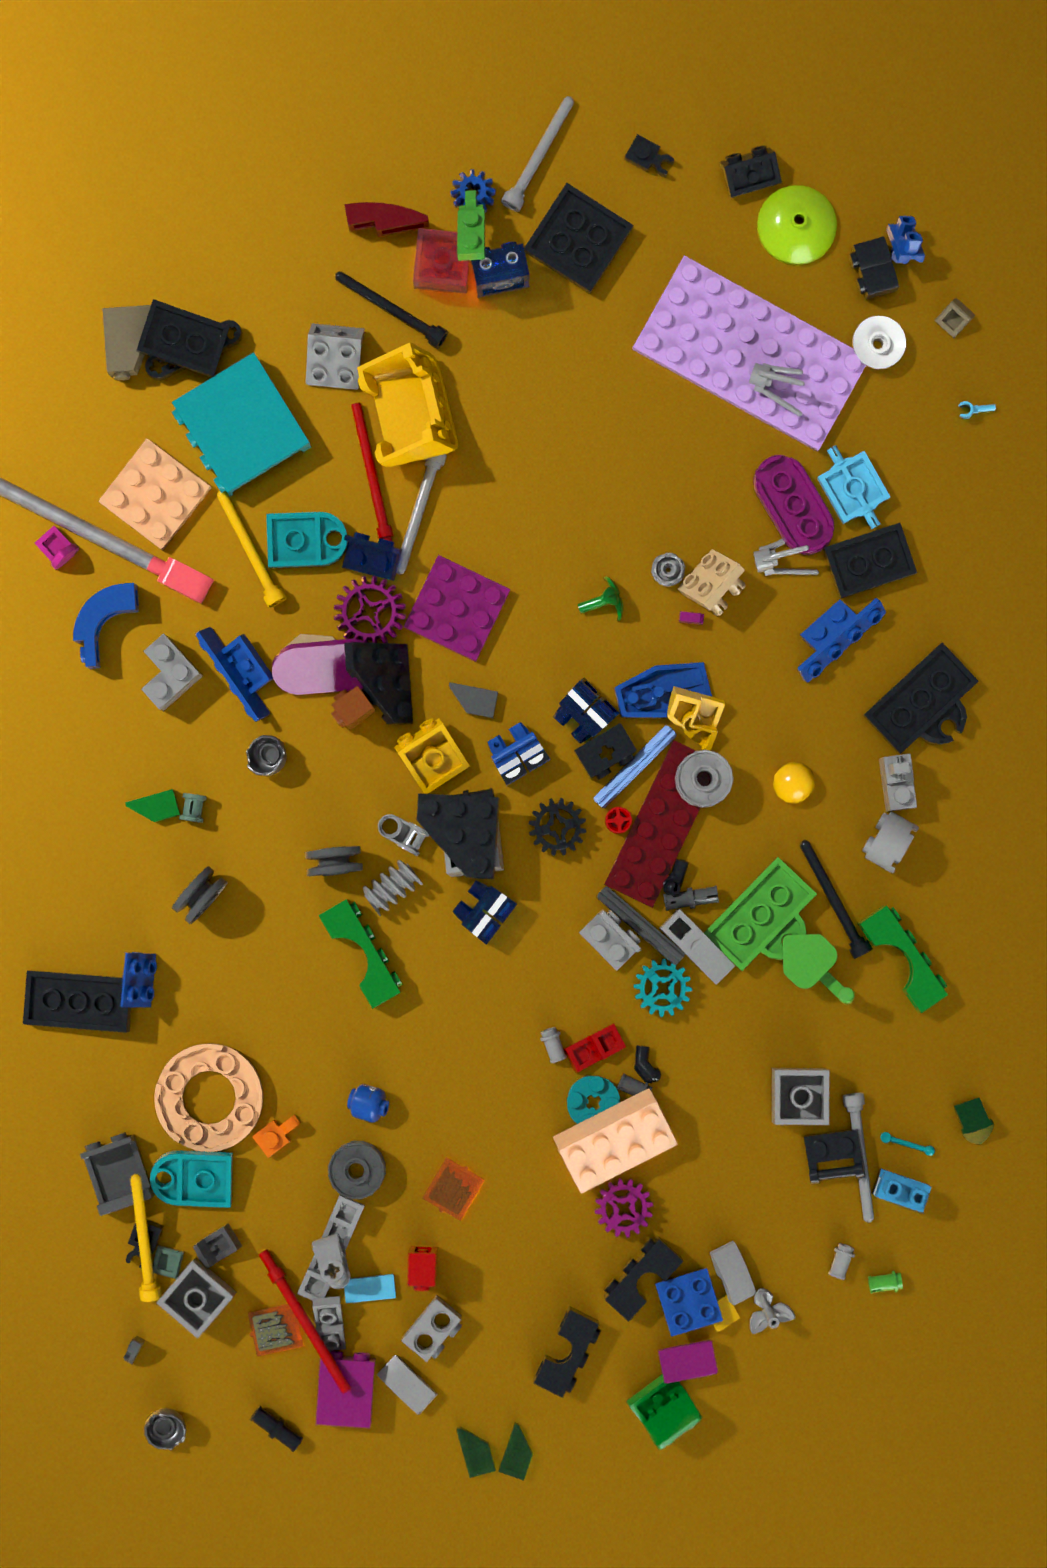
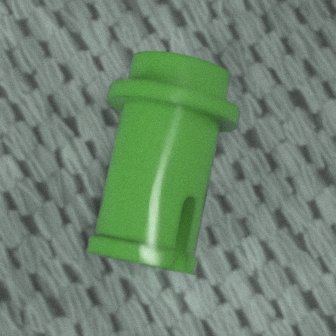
(885, 1282)

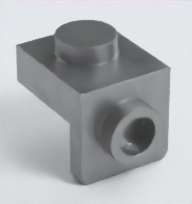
(217, 1246)

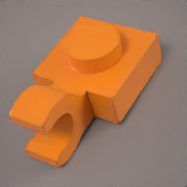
(274, 1137)

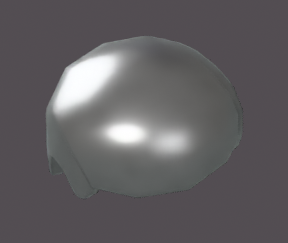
(266, 755)
(165, 1429)

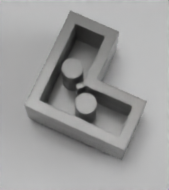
(175, 676)

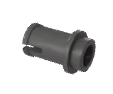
(631, 1085)

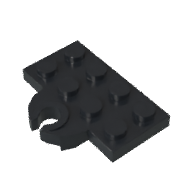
(924, 701)

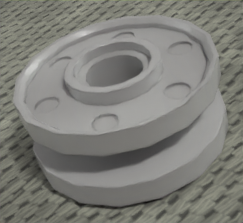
(718, 770)

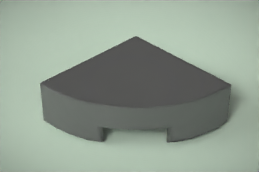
(133, 1349)

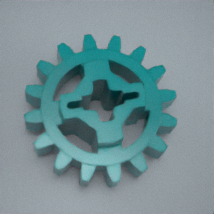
(654, 979)

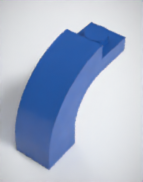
(96, 611)

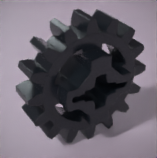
(569, 824)

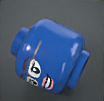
(368, 1103)

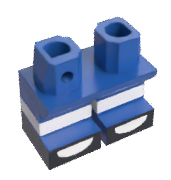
(526, 746)

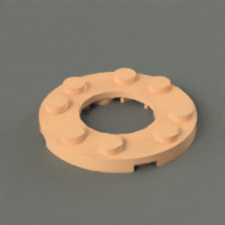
(170, 1102)

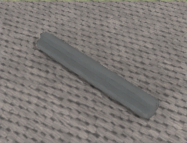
(640, 925)

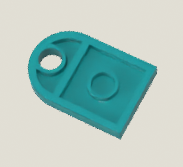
(302, 539)
(196, 1178)

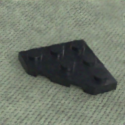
(384, 677)
(463, 829)

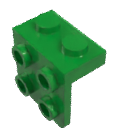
(665, 1411)

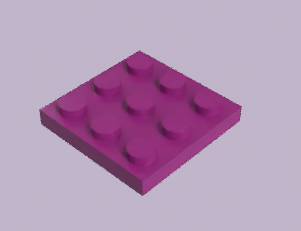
(457, 608)

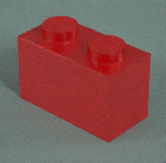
(422, 1267)

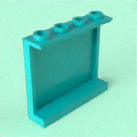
(239, 424)

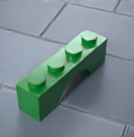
(379, 982)
(923, 986)

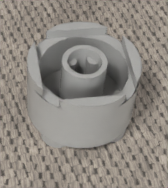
(890, 841)

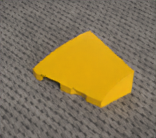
(695, 715)

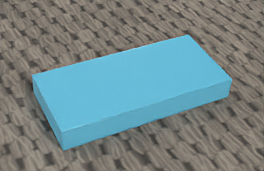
(370, 1288)

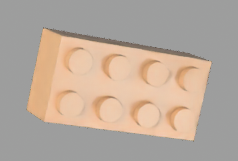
(615, 1140)

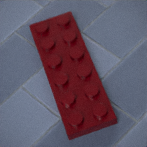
(656, 833)

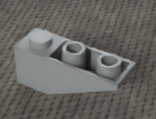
(697, 946)

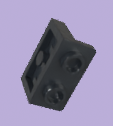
(751, 171)

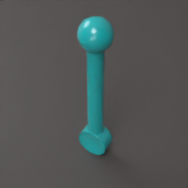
(886, 1137)

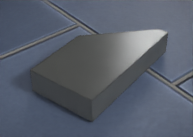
(475, 700)

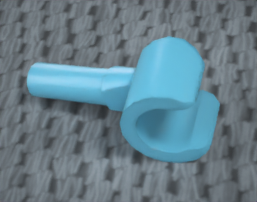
(975, 409)

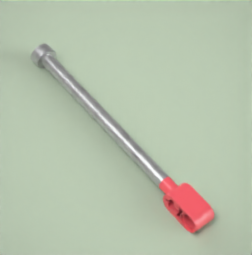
(170, 572)

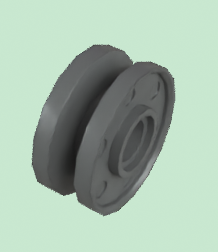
(334, 861)
(199, 895)
(357, 1186)

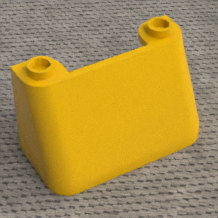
(409, 405)

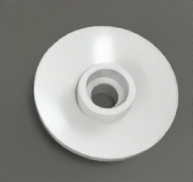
(883, 330)

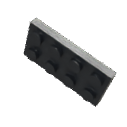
(75, 1001)

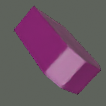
(690, 617)

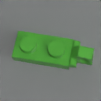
(471, 229)

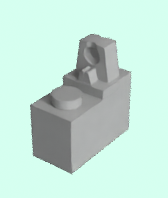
(898, 782)

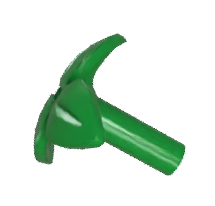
(609, 596)

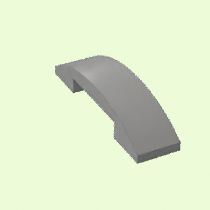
(342, 1221)

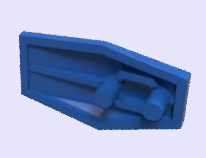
(650, 691)

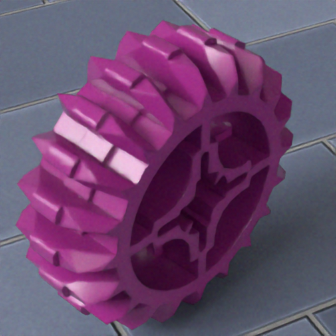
(380, 606)

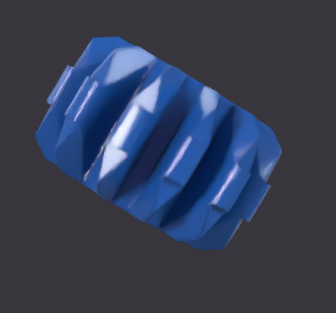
(475, 183)

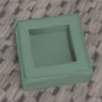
(167, 1261)

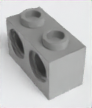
(427, 1325)

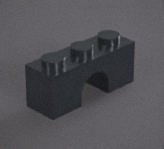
(657, 1259)
(558, 1374)

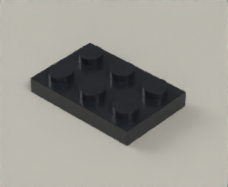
(183, 338)
(870, 560)

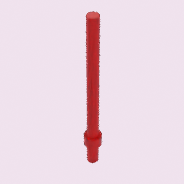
(384, 530)
(277, 1276)

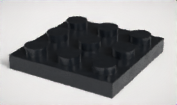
(578, 238)

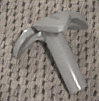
(770, 1314)

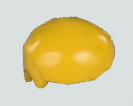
(793, 782)

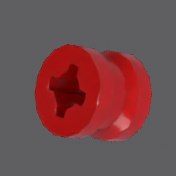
(620, 816)

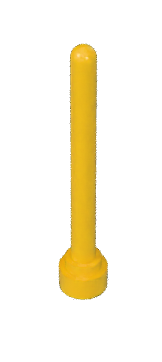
(273, 594)
(149, 1288)

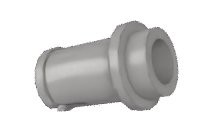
(553, 1044)
(841, 1260)

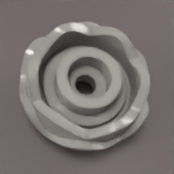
(671, 561)

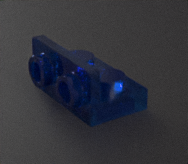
(370, 557)

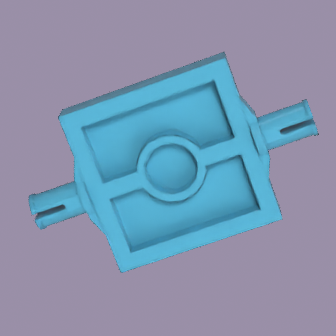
(853, 487)

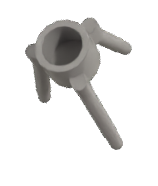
(763, 376)
(767, 558)

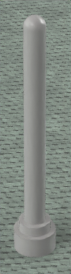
(514, 198)
(433, 464)
(854, 1104)

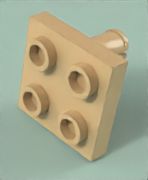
(712, 580)

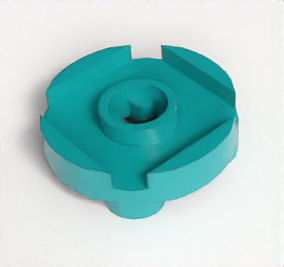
(589, 1086)

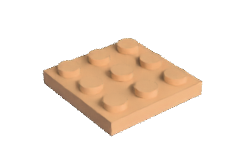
(154, 494)

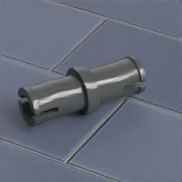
(691, 898)

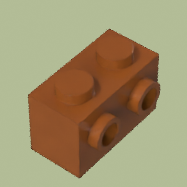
(351, 708)

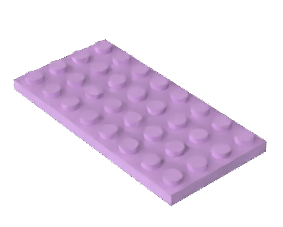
(718, 332)

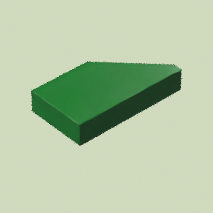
(156, 806)

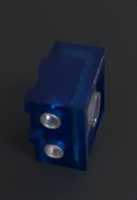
(501, 270)

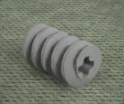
(391, 886)

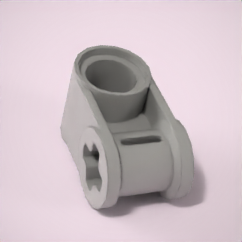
(404, 834)
(330, 1257)

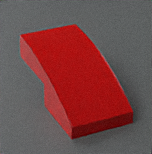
(594, 1048)

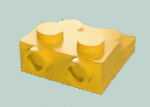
(431, 755)

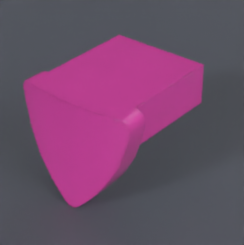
(56, 547)

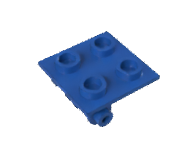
(138, 979)
(689, 1302)

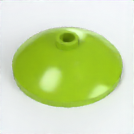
(792, 241)

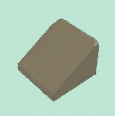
(955, 317)

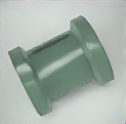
(193, 807)

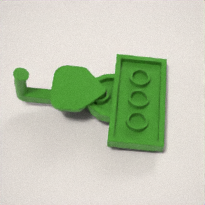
(766, 915)

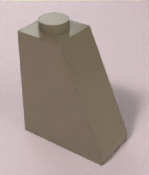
(122, 335)

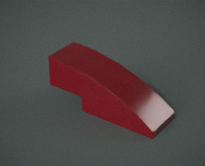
(386, 218)

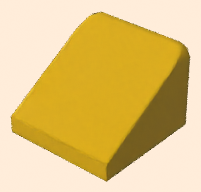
(728, 1313)

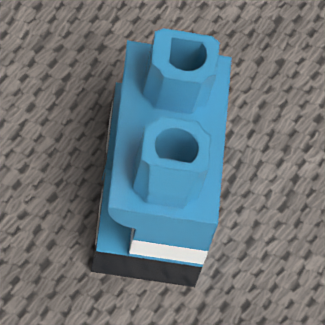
(901, 1190)

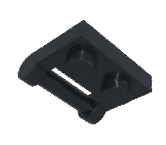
(832, 1147)

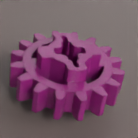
(631, 1197)

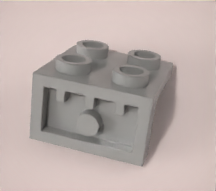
(334, 356)
(610, 939)

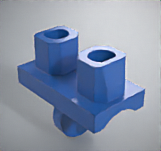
(905, 240)

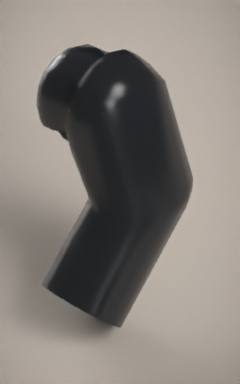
(673, 883)
(643, 1067)

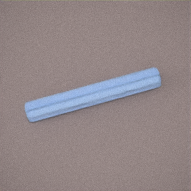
(634, 767)

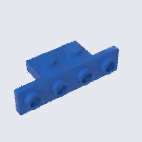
(835, 633)
(241, 669)

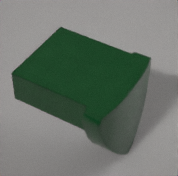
(974, 1121)

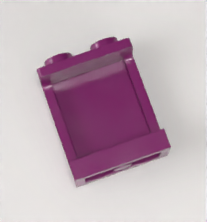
(353, 1407)

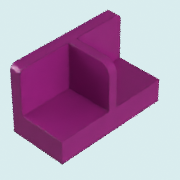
(687, 1361)

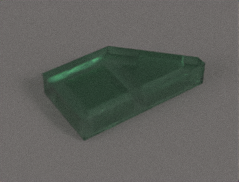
(476, 1453)
(516, 1455)

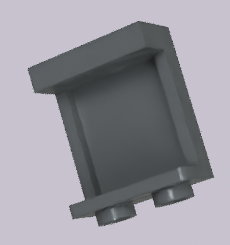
(111, 1169)

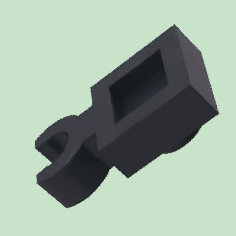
(645, 154)
(154, 1233)

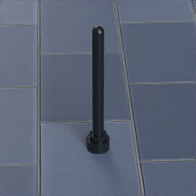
(433, 334)
(858, 944)

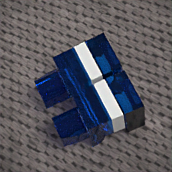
(575, 704)
(476, 920)

